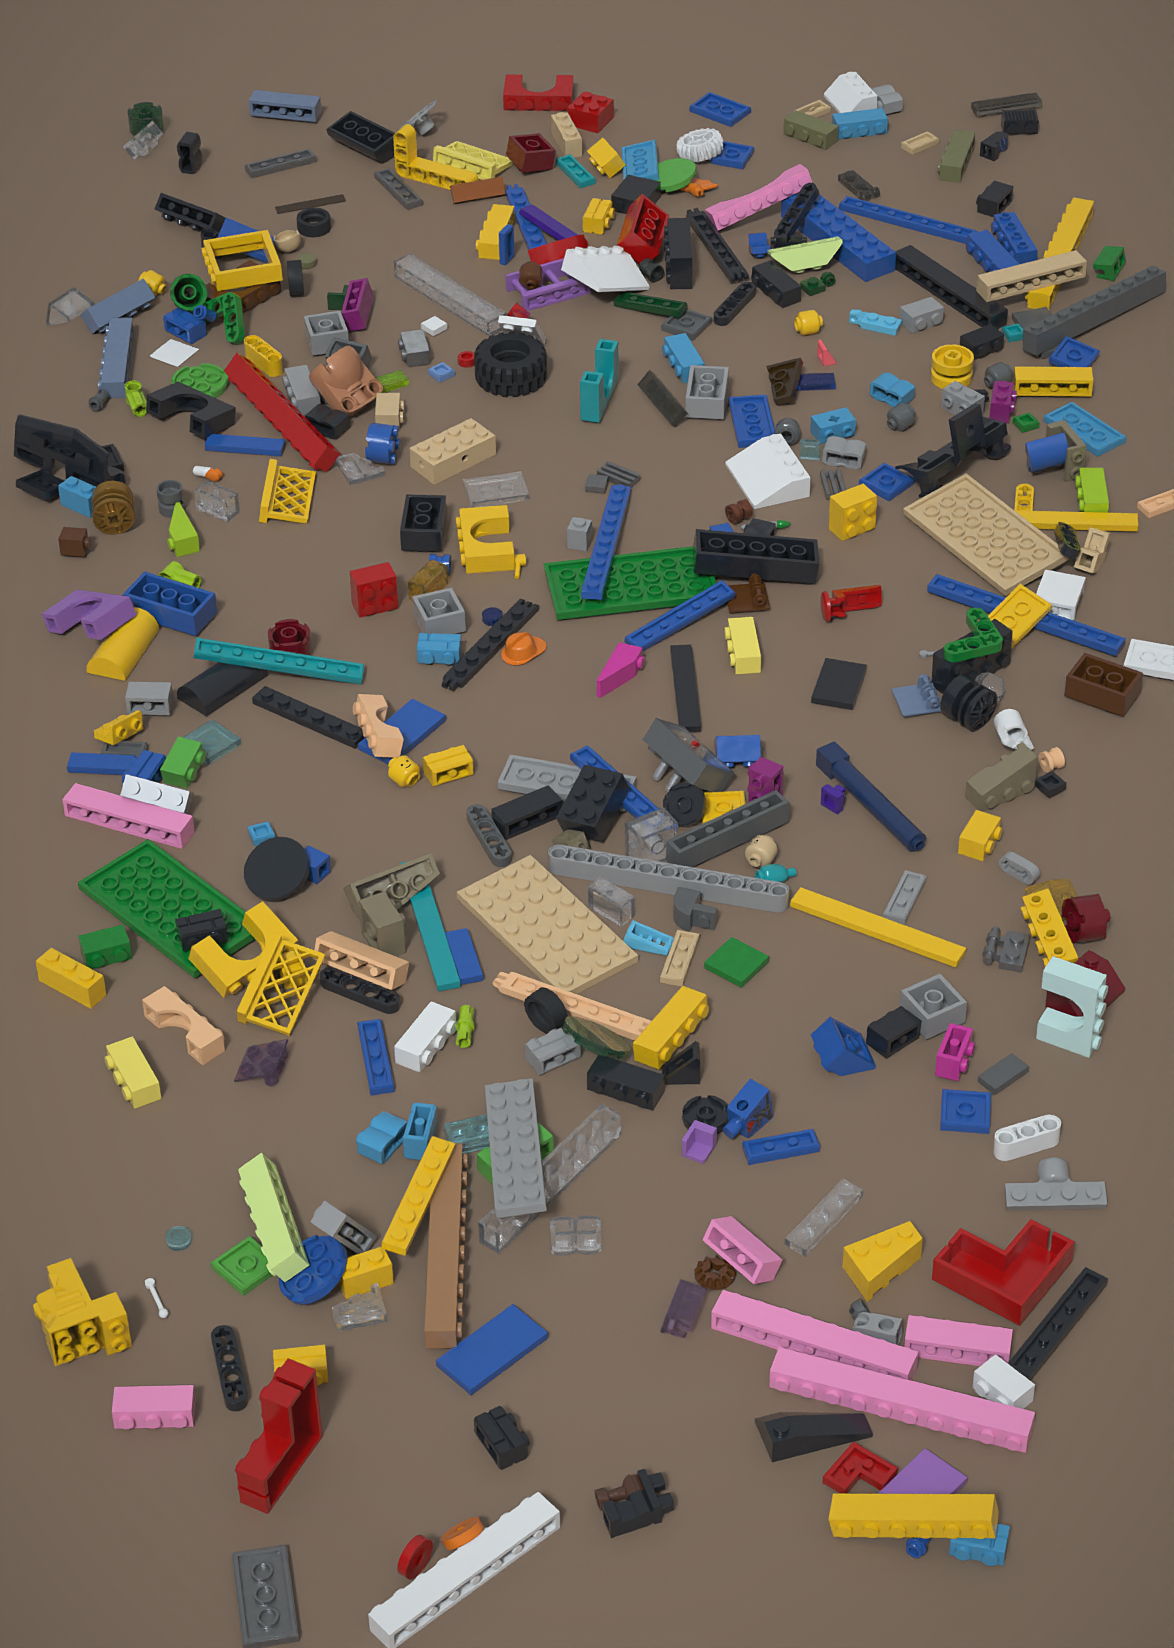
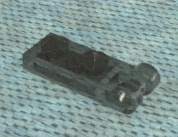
(858, 185)

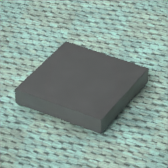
(690, 323)

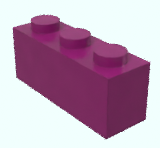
(357, 304)

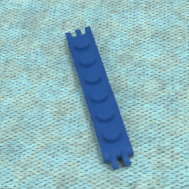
(530, 232)

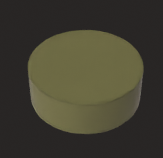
(308, 260)

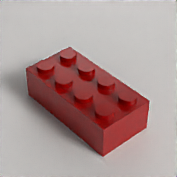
(643, 229)

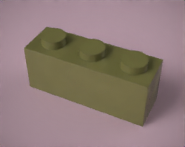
(810, 129)

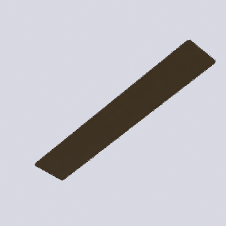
(309, 204)

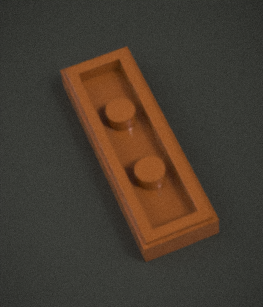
(477, 190)

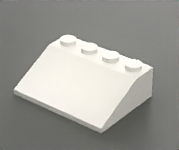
(604, 269)
(769, 472)

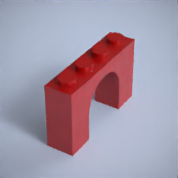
(520, 99)

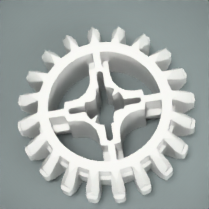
(700, 145)

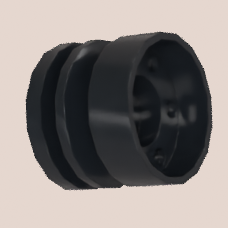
(968, 702)

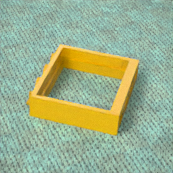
(242, 276)

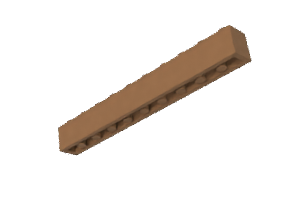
(445, 1255)

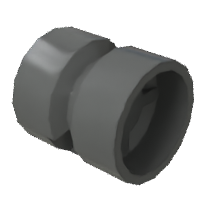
(168, 494)

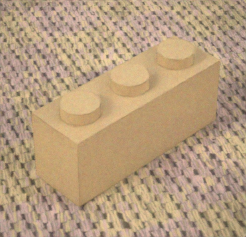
(566, 134)

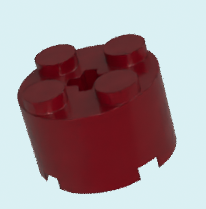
(290, 637)
(1085, 918)

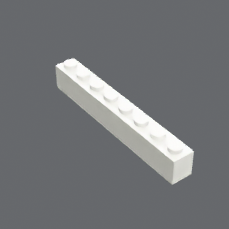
(463, 1571)

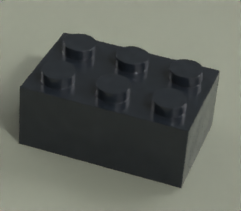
(423, 522)
(593, 802)

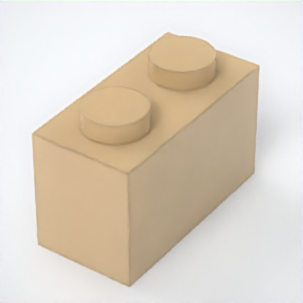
(389, 409)

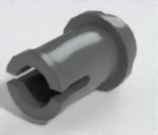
(97, 401)

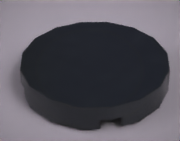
(685, 804)
(706, 1110)

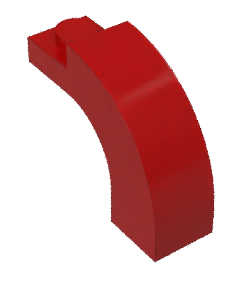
(557, 249)

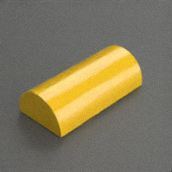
(124, 647)

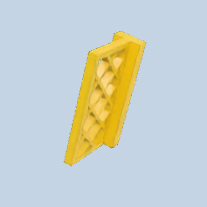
(273, 491)
(260, 983)

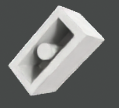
(1003, 1384)

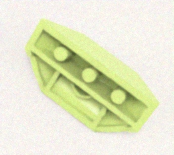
(807, 255)

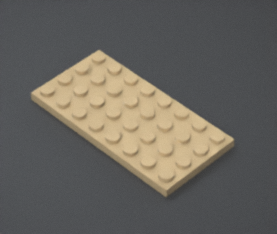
(985, 534)
(547, 926)

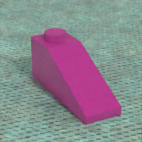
(620, 668)

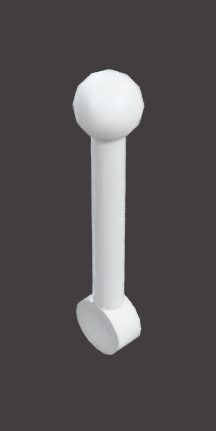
(150, 1284)

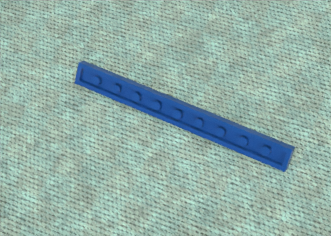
(606, 542)
(1050, 623)

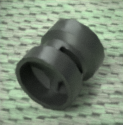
(651, 270)

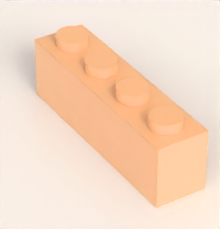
(362, 960)

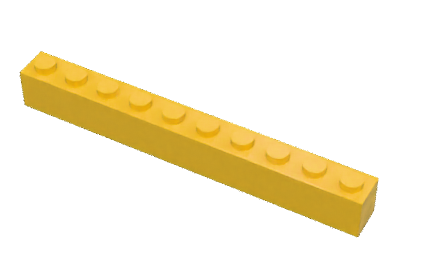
(1066, 239)

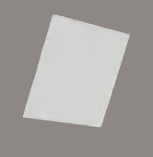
(174, 352)

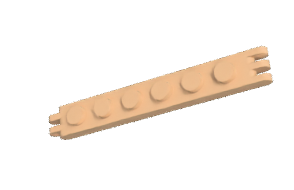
(576, 1005)

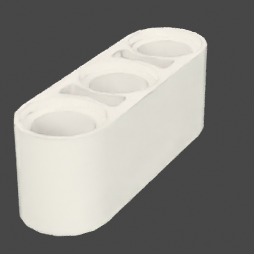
(1027, 1137)

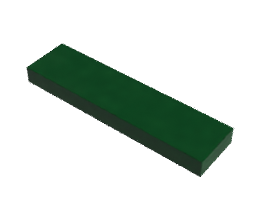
(650, 304)

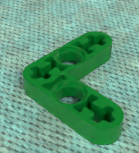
(228, 311)
(986, 641)

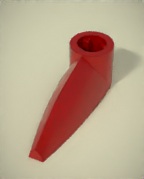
(518, 311)

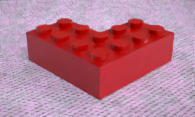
(1007, 1279)
(288, 1438)

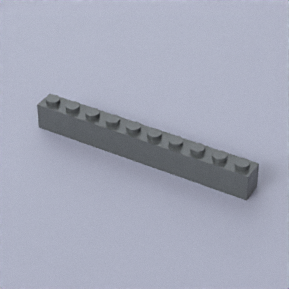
(1094, 310)

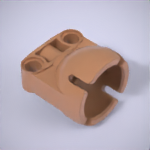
(345, 382)

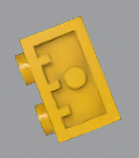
(120, 728)

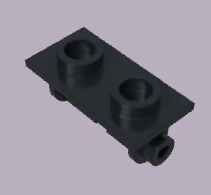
(781, 241)

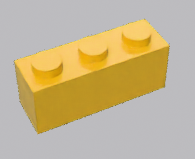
(71, 978)

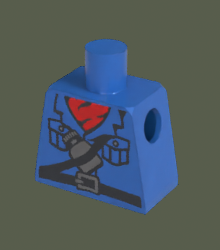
(748, 1110)

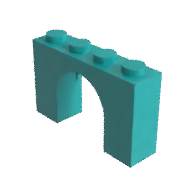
(598, 386)

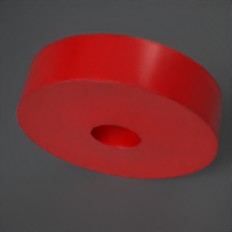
(415, 1557)

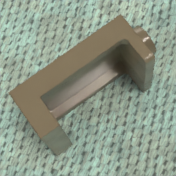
(1076, 448)

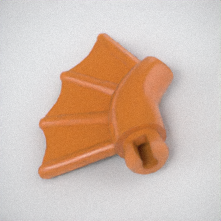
(698, 186)

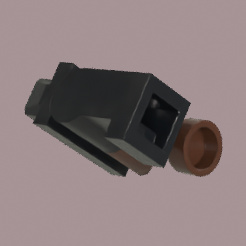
(641, 1503)

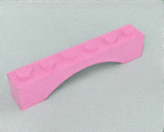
(733, 210)

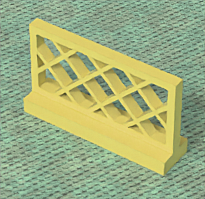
(470, 158)

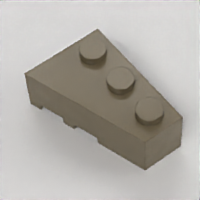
(1003, 781)

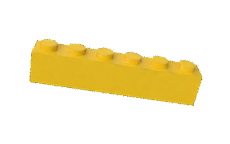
(914, 1515)

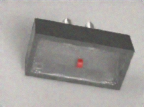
(687, 757)

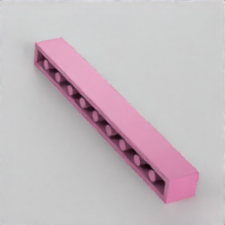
(902, 1399)

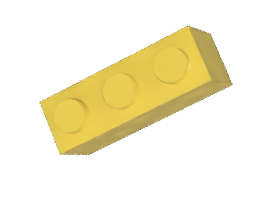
(743, 645)
(132, 1072)

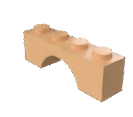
(381, 738)
(167, 1009)

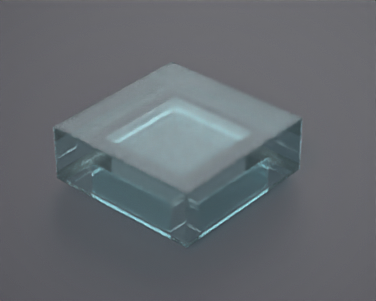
(809, 449)

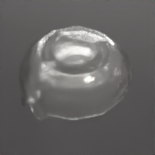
(992, 682)

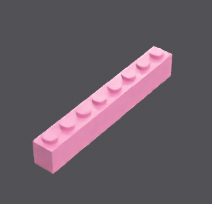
(801, 1333)

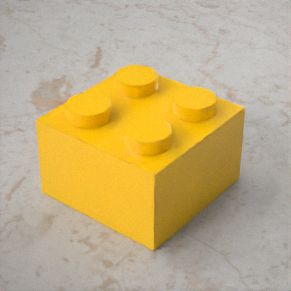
(852, 512)

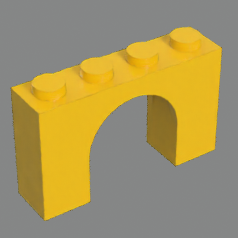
(482, 556)
(229, 974)

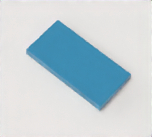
(641, 160)
(1092, 431)

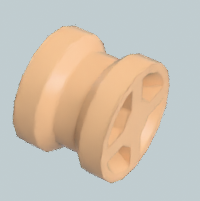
(1051, 759)

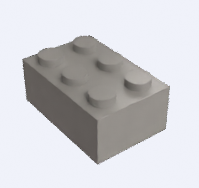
(707, 392)

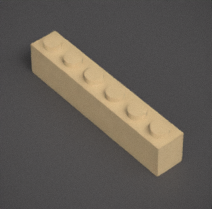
(1031, 276)

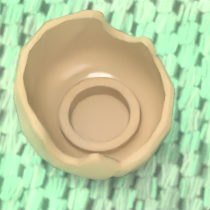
(287, 241)

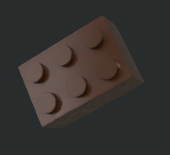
(1103, 684)

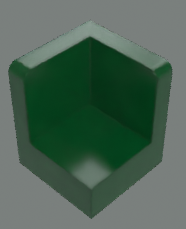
(336, 300)

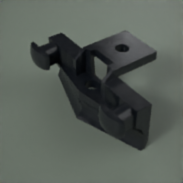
(968, 434)
(44, 442)

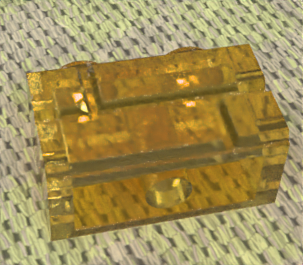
(428, 579)

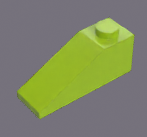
(182, 534)

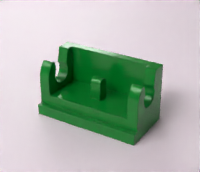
(1111, 261)

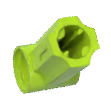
(135, 398)
(177, 573)

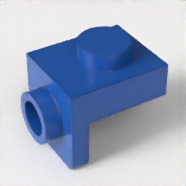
(758, 244)

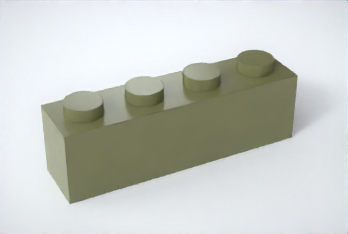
(956, 155)

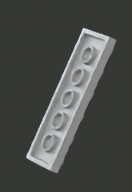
(531, 774)

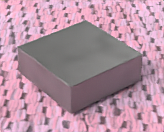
(596, 483)

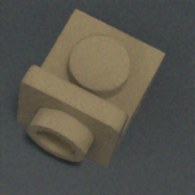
(571, 838)

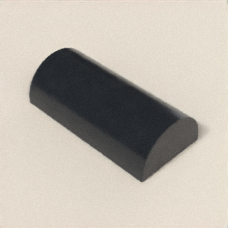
(363, 136)
(218, 686)

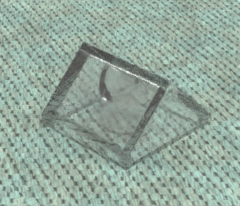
(67, 307)

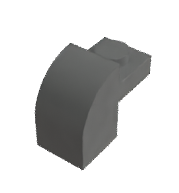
(689, 911)

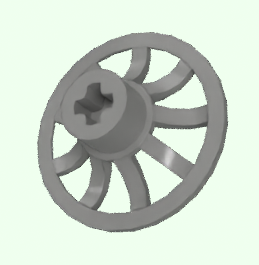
(421, 119)

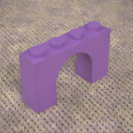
(97, 612)

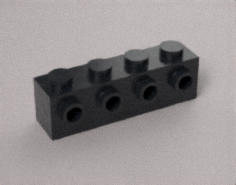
(188, 213)

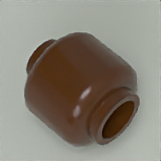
(530, 275)

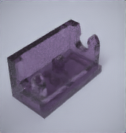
(683, 1309)

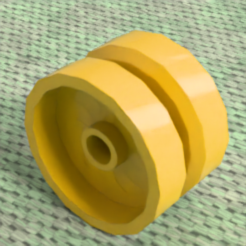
(951, 364)

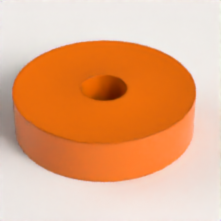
(462, 1533)

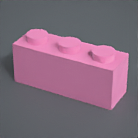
(742, 1250)
(153, 1407)

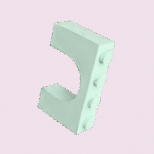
(1088, 991)

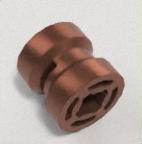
(738, 511)

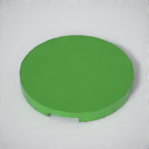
(676, 173)
(204, 378)

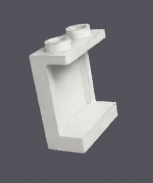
(1062, 592)

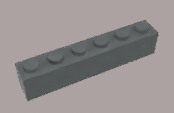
(728, 830)

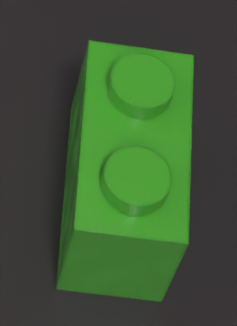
(183, 762)

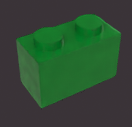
(105, 947)

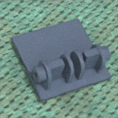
(917, 698)

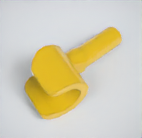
(520, 560)

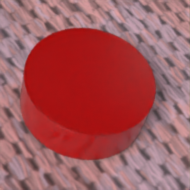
(466, 359)

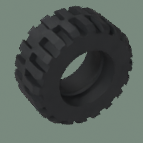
(510, 364)

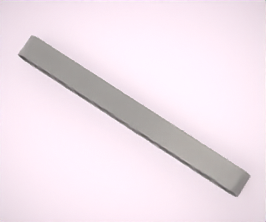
(667, 877)

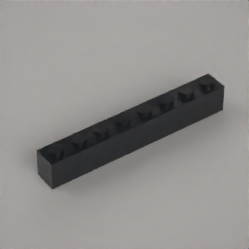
(949, 288)

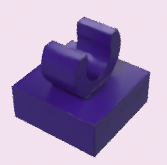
(833, 798)

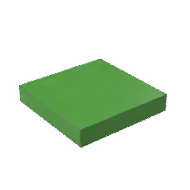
(243, 1266)

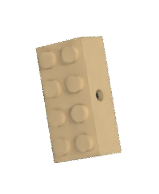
(452, 451)

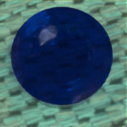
(491, 616)

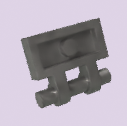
(1013, 951)

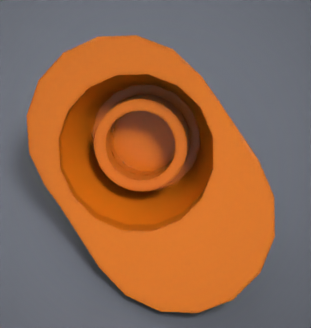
(522, 648)

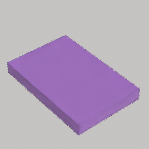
(926, 1476)

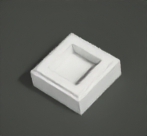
(434, 326)

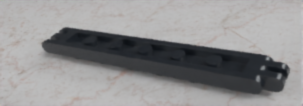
(716, 245)
(489, 645)

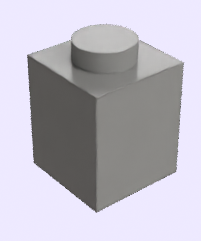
(579, 534)

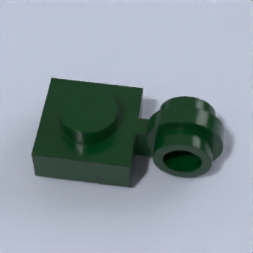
(815, 286)

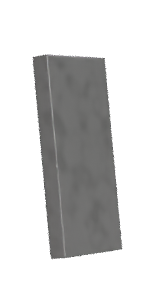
(265, 1597)

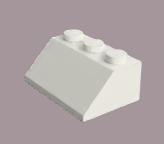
(850, 94)

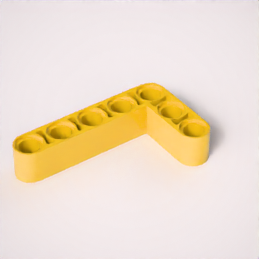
(424, 170)

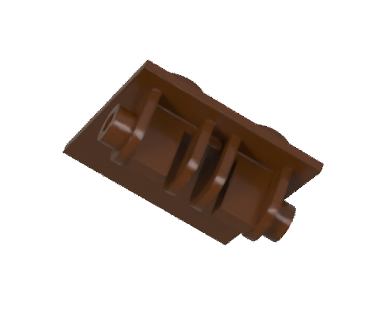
(749, 596)

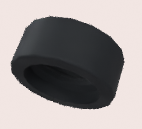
(317, 215)
(295, 277)
(545, 1010)

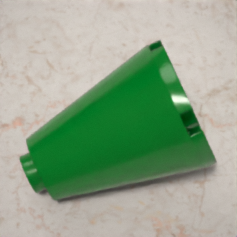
(188, 292)

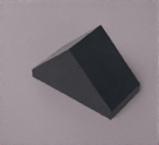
(683, 1067)

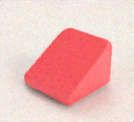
(824, 354)

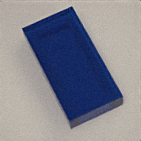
(816, 381)

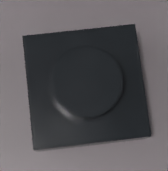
(1050, 784)

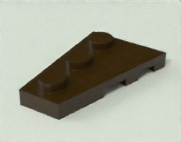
(785, 380)

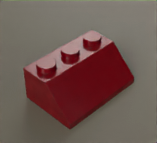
(1097, 963)

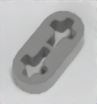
(1019, 868)

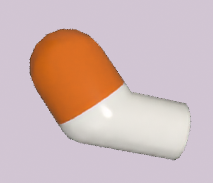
(207, 472)

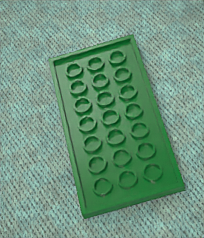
(633, 584)
(152, 890)

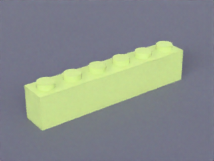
(273, 1218)

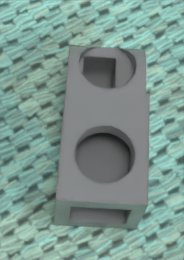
(879, 1327)

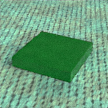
(736, 962)

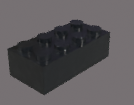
(678, 253)
(944, 671)

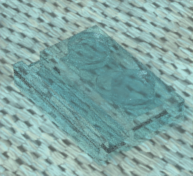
(471, 1132)

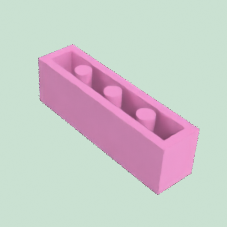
(957, 1340)

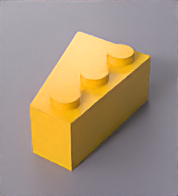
(881, 1257)

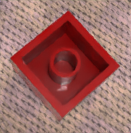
(591, 111)
(374, 589)

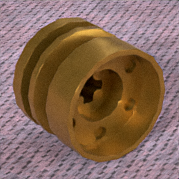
(112, 507)

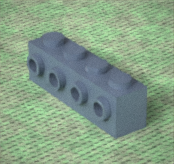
(285, 105)
(118, 305)

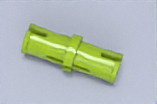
(465, 1026)

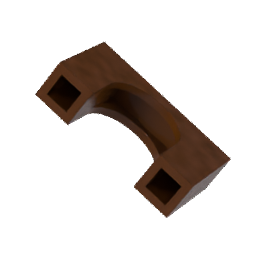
(250, 297)

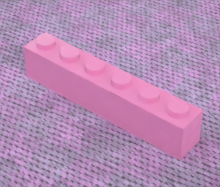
(128, 815)

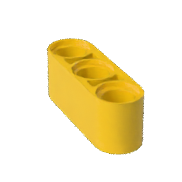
(263, 356)

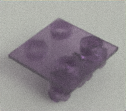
(263, 1061)

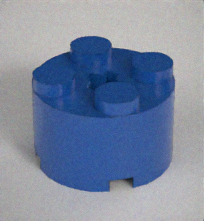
(382, 443)

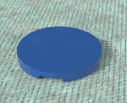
(326, 1266)

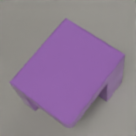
(699, 1141)

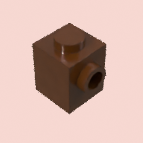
(74, 541)

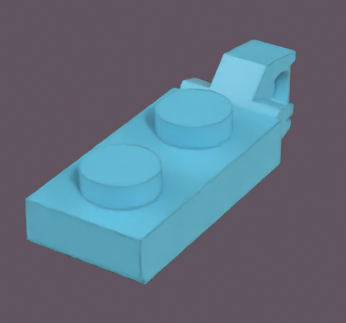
(875, 322)

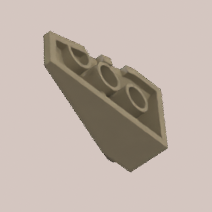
(397, 882)

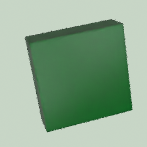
(1026, 422)

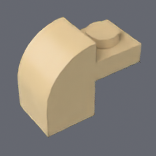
(1094, 551)

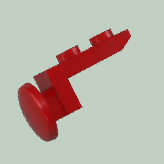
(848, 600)

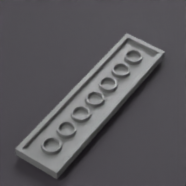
(515, 1148)

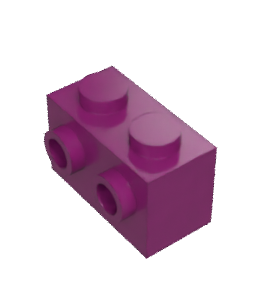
(1002, 401)
(764, 778)

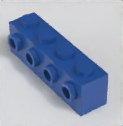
(1014, 237)

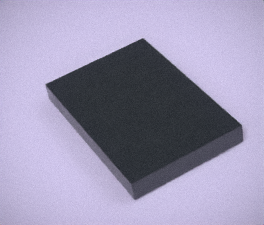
(839, 683)

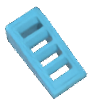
(641, 936)

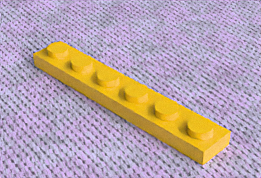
(418, 1196)

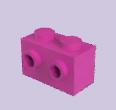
(954, 1051)

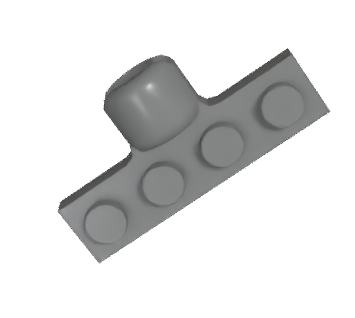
(1055, 1190)

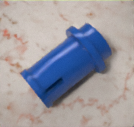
(202, 312)
(917, 1547)

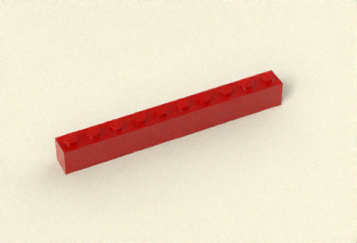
(281, 413)

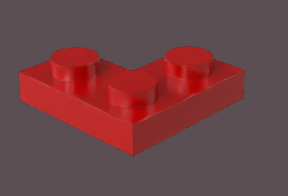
(859, 1464)

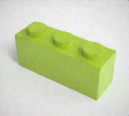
(1092, 490)

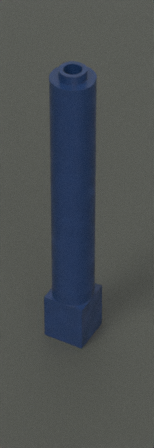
(835, 764)

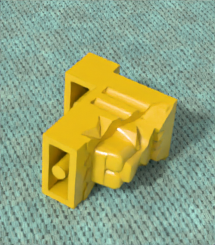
(74, 1322)

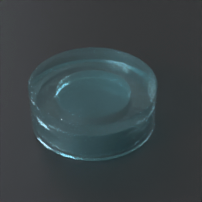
(178, 1238)

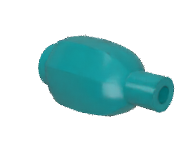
(775, 872)

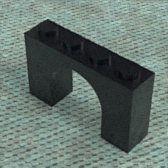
(210, 413)

